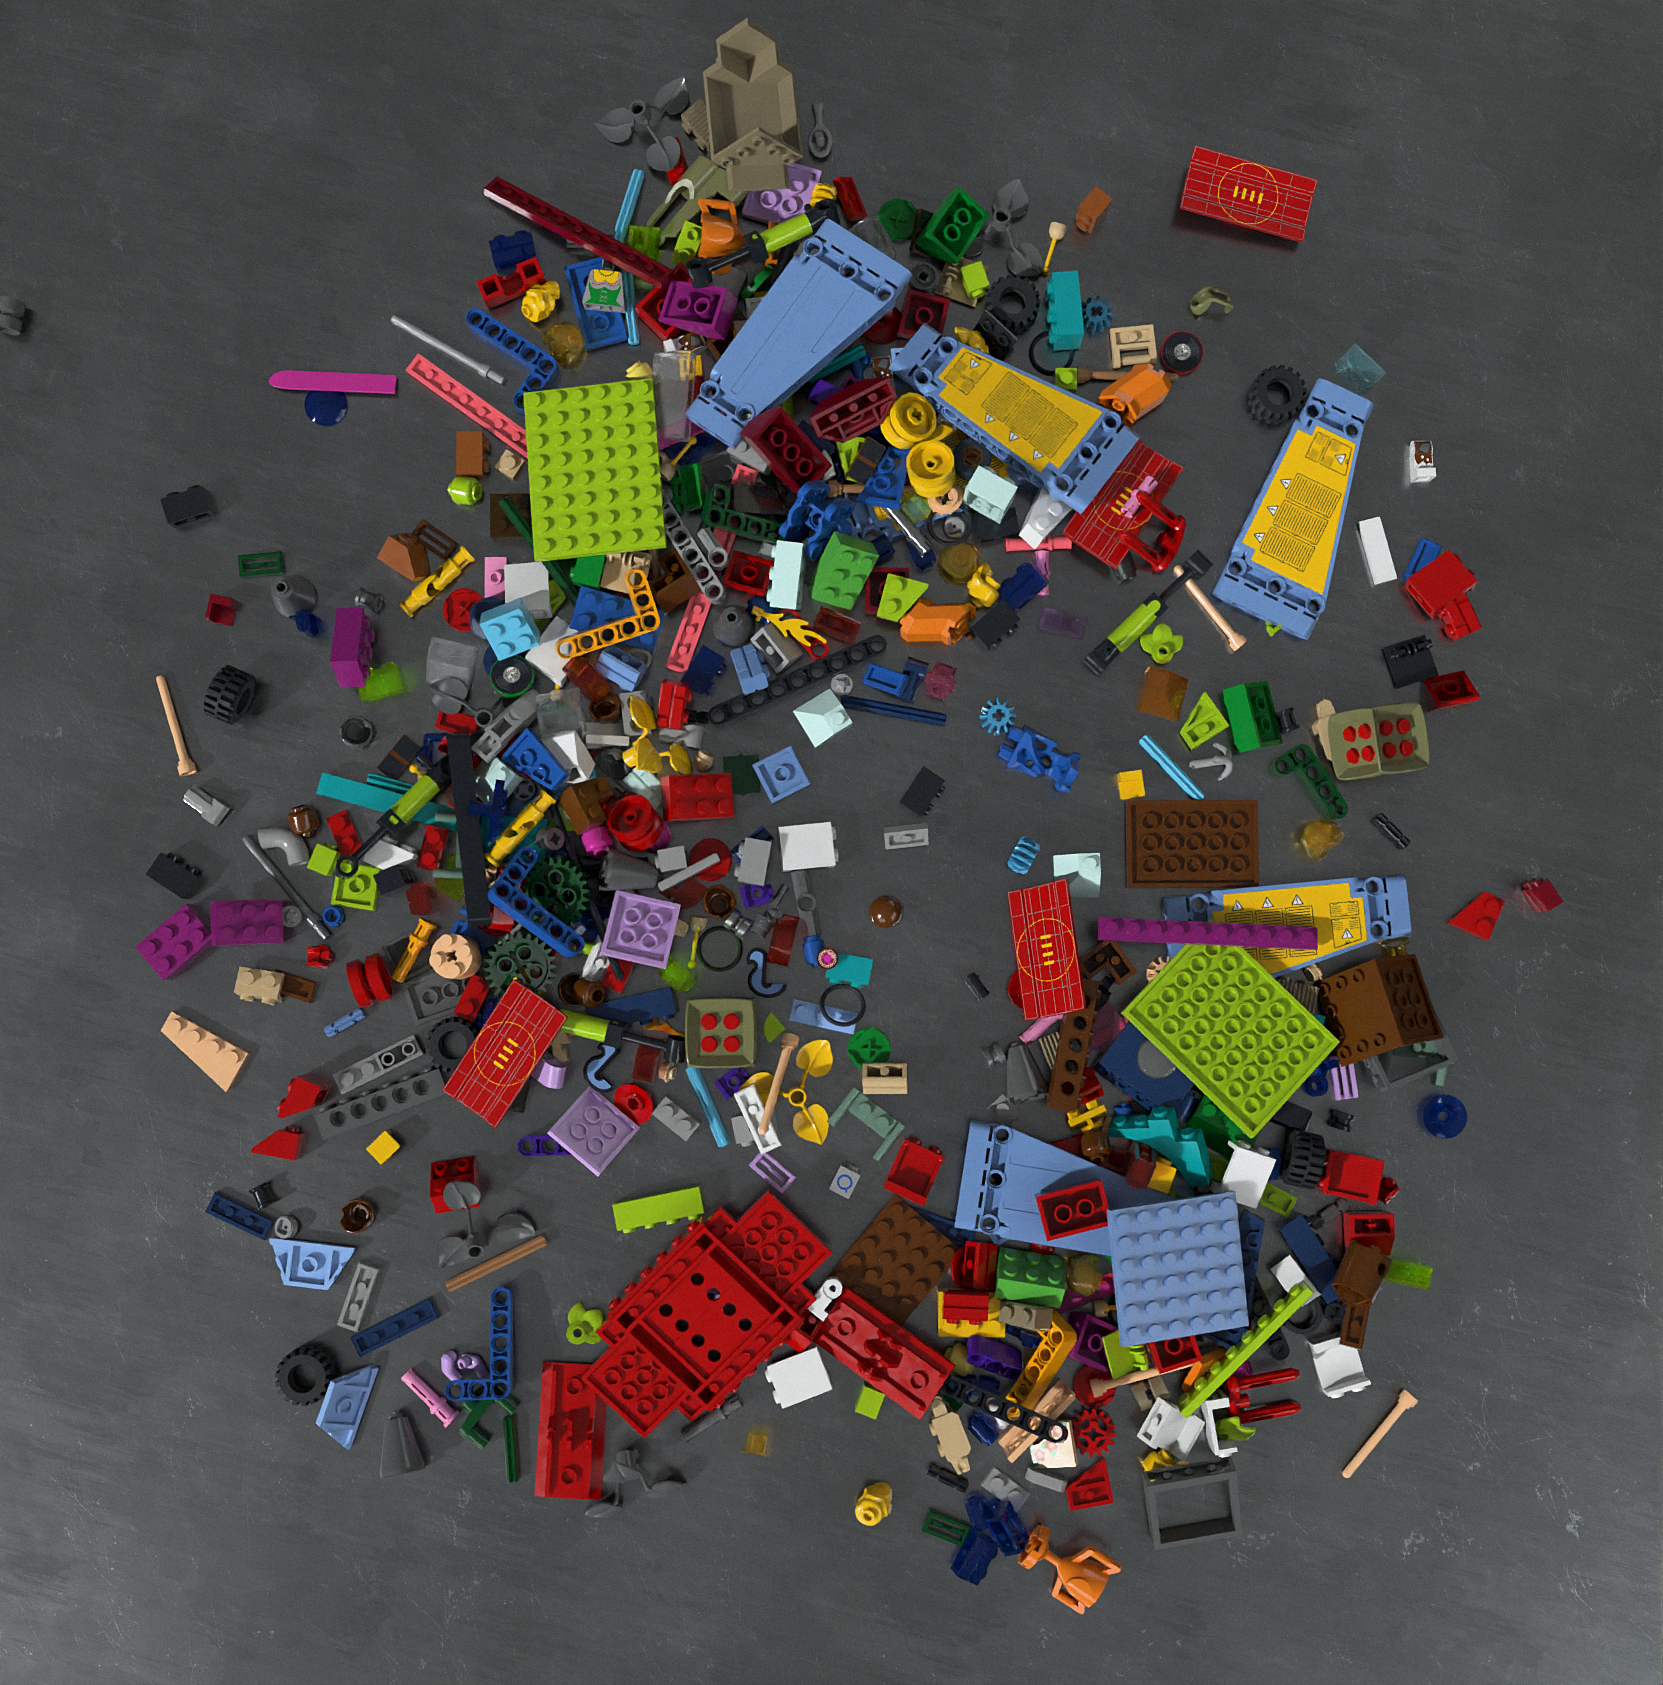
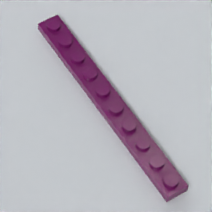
(1207, 933)

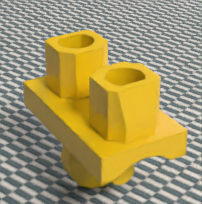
(1095, 1112)

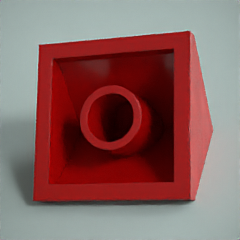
(748, 573)
(1449, 691)

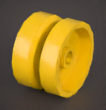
(909, 421)
(931, 469)

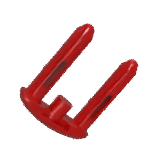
(1169, 542)
(1237, 1400)

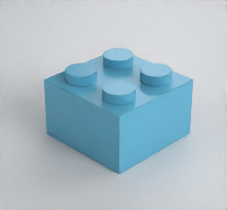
(510, 629)

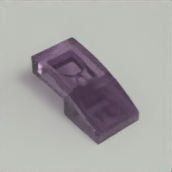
(1063, 623)

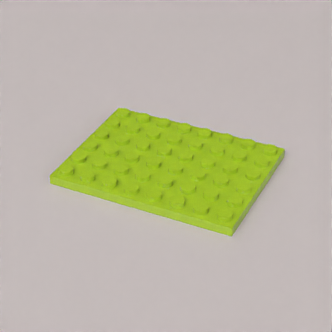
(594, 470)
(1231, 1031)

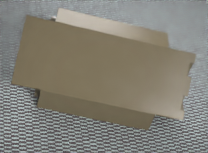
(752, 110)

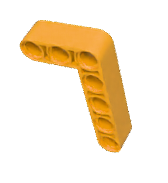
(616, 625)
(1044, 1363)

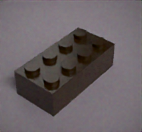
(500, 525)

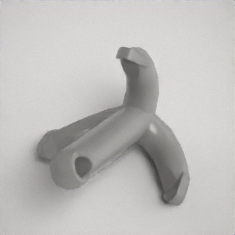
(1216, 760)

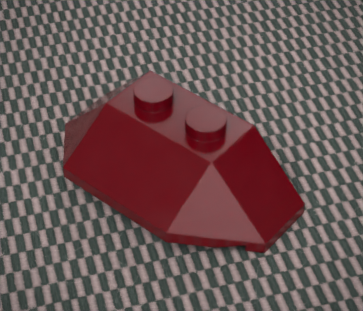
(853, 409)

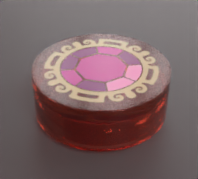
(827, 958)

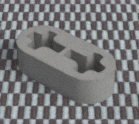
(1046, 1479)

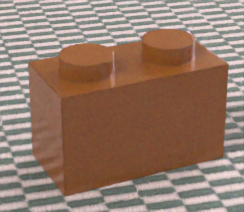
(1093, 210)
(471, 454)

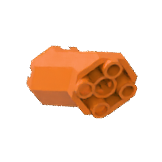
(1135, 393)
(937, 621)

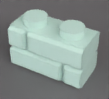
(645, 784)

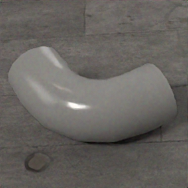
(284, 838)

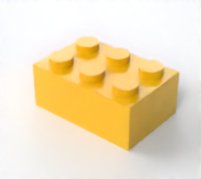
(989, 1328)

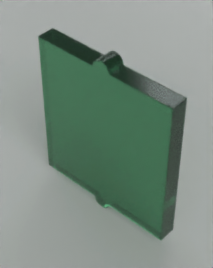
(742, 773)

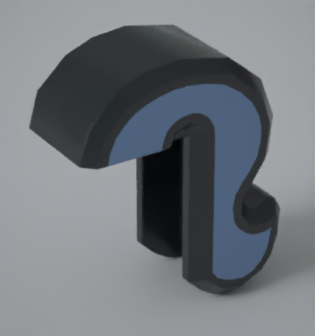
(757, 976)
(596, 1064)

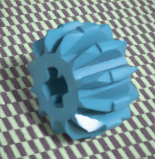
(1099, 321)
(992, 711)
(1023, 855)

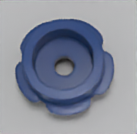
(328, 911)
(1124, 1109)

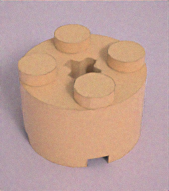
(452, 945)

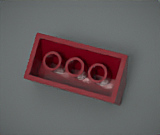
(785, 448)

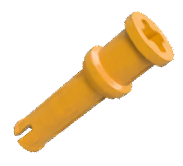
(418, 940)

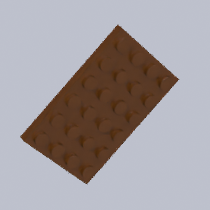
(1192, 843)
(895, 1261)

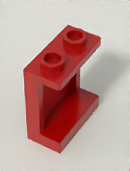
(1440, 583)
(914, 1170)
(1352, 1176)

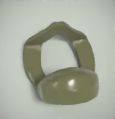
(1203, 299)

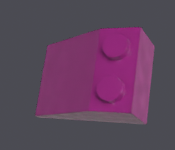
(699, 311)
(1089, 1344)

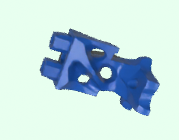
(1063, 767)

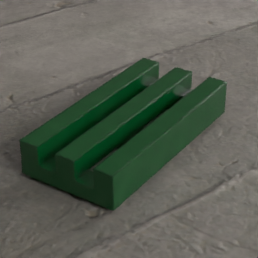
(279, 563)
(949, 1519)

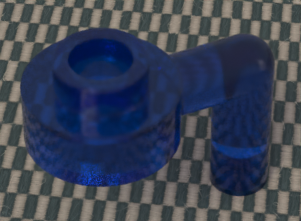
(426, 749)
(1319, 1079)
(1028, 1338)

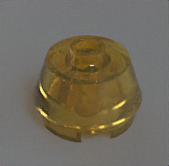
(565, 342)
(959, 562)
(1320, 838)
(1083, 1274)

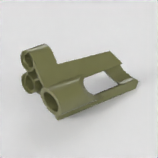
(699, 181)

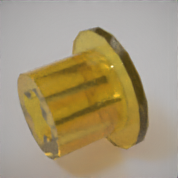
(1396, 946)
(756, 1445)

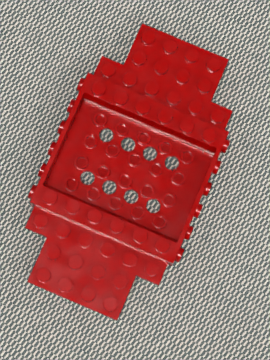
(753, 1265)

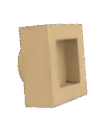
(510, 464)

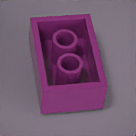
(351, 647)
(246, 922)
(176, 942)

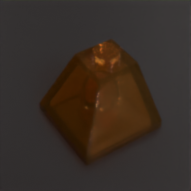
(1162, 693)

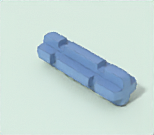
(344, 1022)

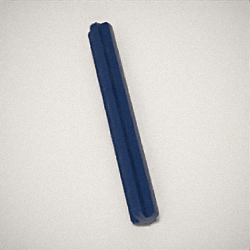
(893, 710)

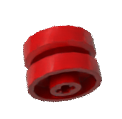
(635, 823)
(369, 980)

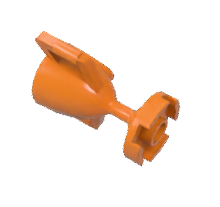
(721, 236)
(1079, 1575)

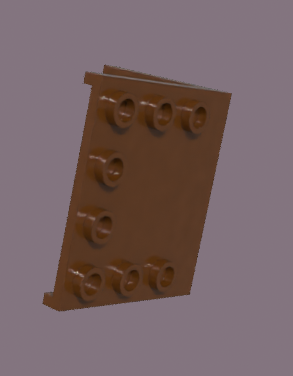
(1378, 1008)

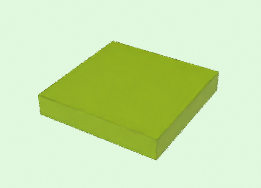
(358, 890)

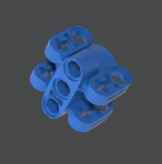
(812, 512)

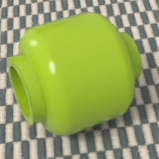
(465, 490)

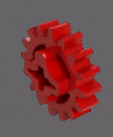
(1101, 1432)

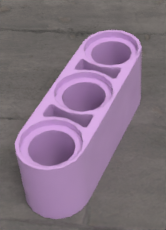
(550, 1071)

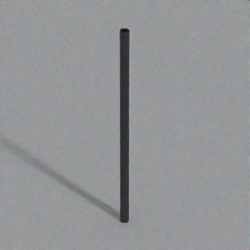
(592, 905)

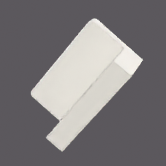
(604, 736)

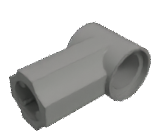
(711, 548)
(689, 736)
(210, 808)

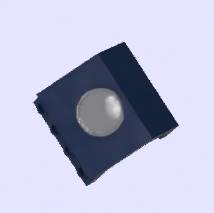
(1142, 1070)

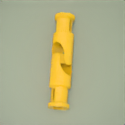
(440, 578)
(530, 816)

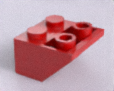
(303, 1094)
(448, 1171)
(1370, 1228)

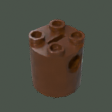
(1360, 1274)

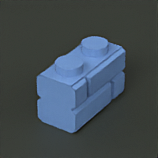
(621, 667)
(749, 668)

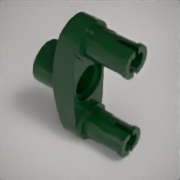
(476, 1409)

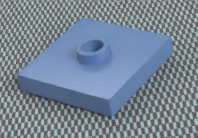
(781, 774)

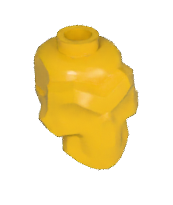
(540, 301)
(971, 338)
(983, 587)
(1159, 1460)
(874, 1504)

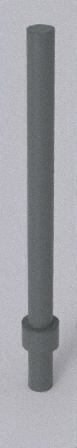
(312, 919)

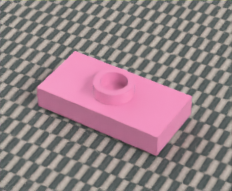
(495, 577)

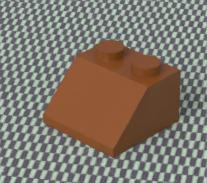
(405, 556)

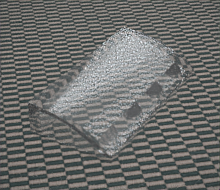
(674, 392)

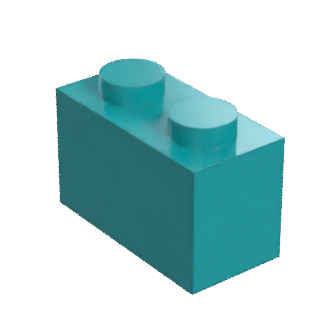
(851, 969)

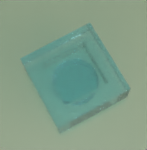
(915, 509)

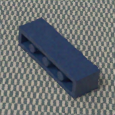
(638, 1007)
(1309, 1253)

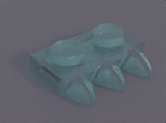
(1360, 368)

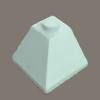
(823, 718)
(486, 775)
(1082, 873)

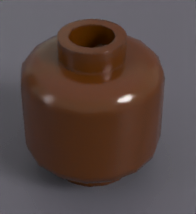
(303, 820)
(588, 992)
(1095, 1146)

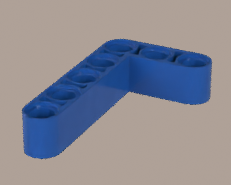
(519, 353)
(530, 907)
(495, 1354)

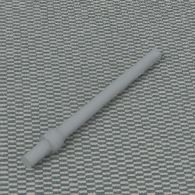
(483, 369)

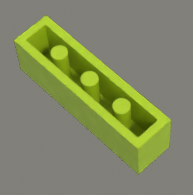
(659, 1207)

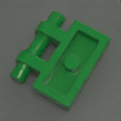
(692, 486)

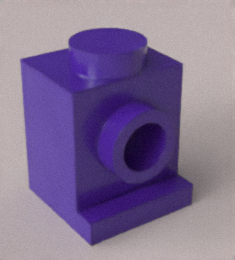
(748, 898)
(723, 1082)

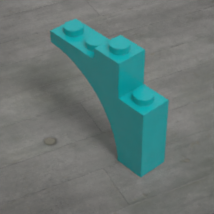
(1162, 1132)

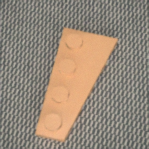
(212, 1053)

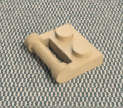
(1133, 339)

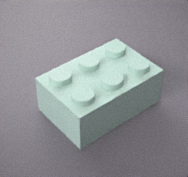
(989, 493)
(787, 575)

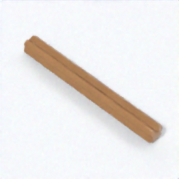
(496, 1263)

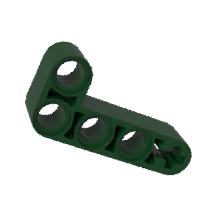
(744, 520)
(1313, 785)

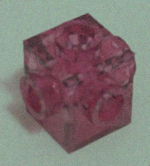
(940, 680)

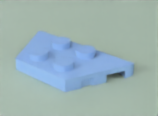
(309, 1262)
(345, 1404)

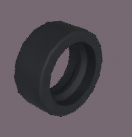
(1312, 1325)

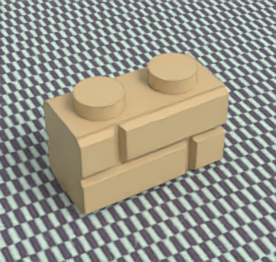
(885, 1078)

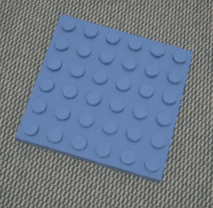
(1177, 1268)

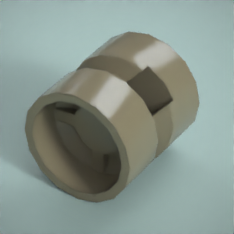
(1157, 1390)

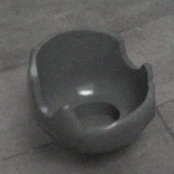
(356, 731)
(613, 762)

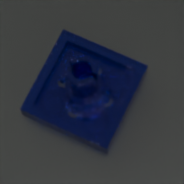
(494, 810)

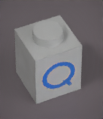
(845, 1180)

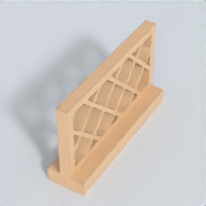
(1050, 1404)

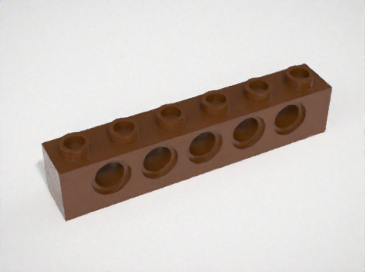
(1057, 1099)

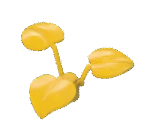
(643, 752)
(812, 1121)

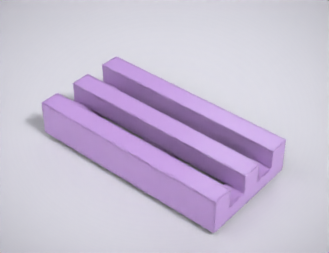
(1354, 1092)
(786, 1182)

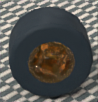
(966, 463)

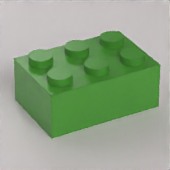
(842, 570)
(1030, 1277)

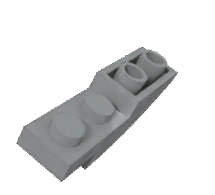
(506, 726)
(378, 1064)

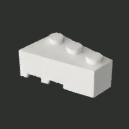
(1043, 517)

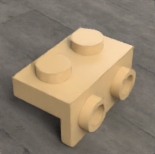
(259, 984)

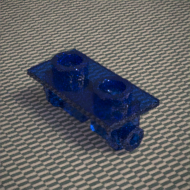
(306, 622)
(985, 1382)

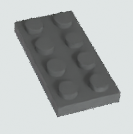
(438, 996)

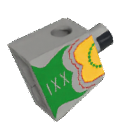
(605, 290)

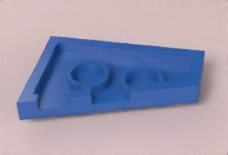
(533, 758)

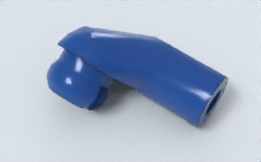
(859, 365)

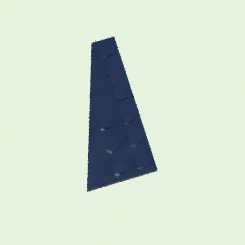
(1251, 1233)

